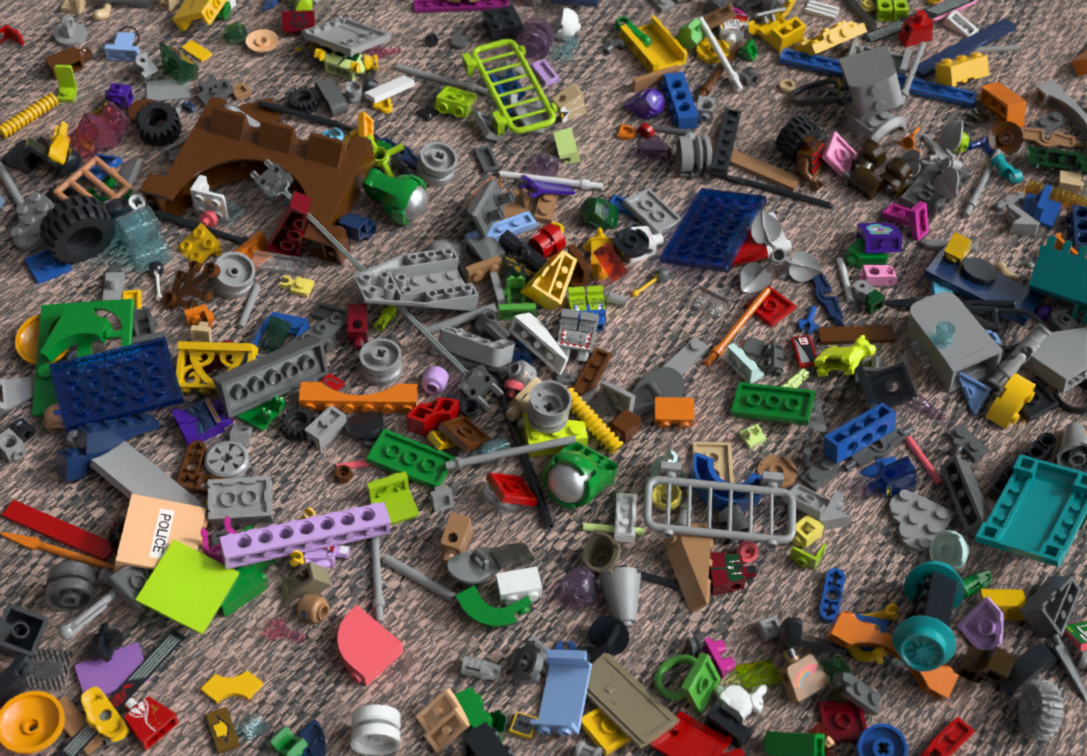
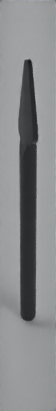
(304, 115)
(778, 191)
(191, 224)
(907, 302)

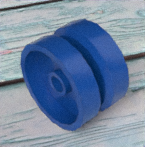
(881, 735)

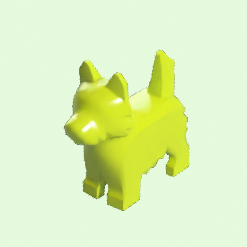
(844, 357)

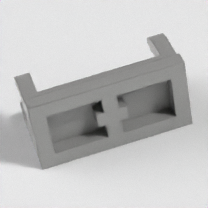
(326, 427)

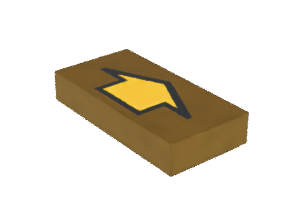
(223, 730)

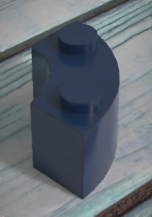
(357, 226)

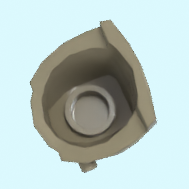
(601, 547)

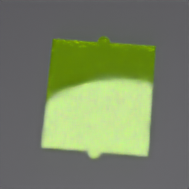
(757, 673)

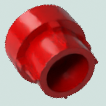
(548, 240)

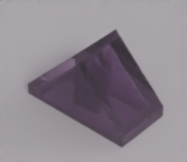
(654, 149)

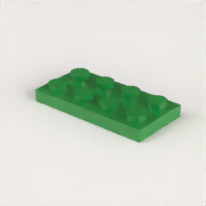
(773, 403)
(403, 454)

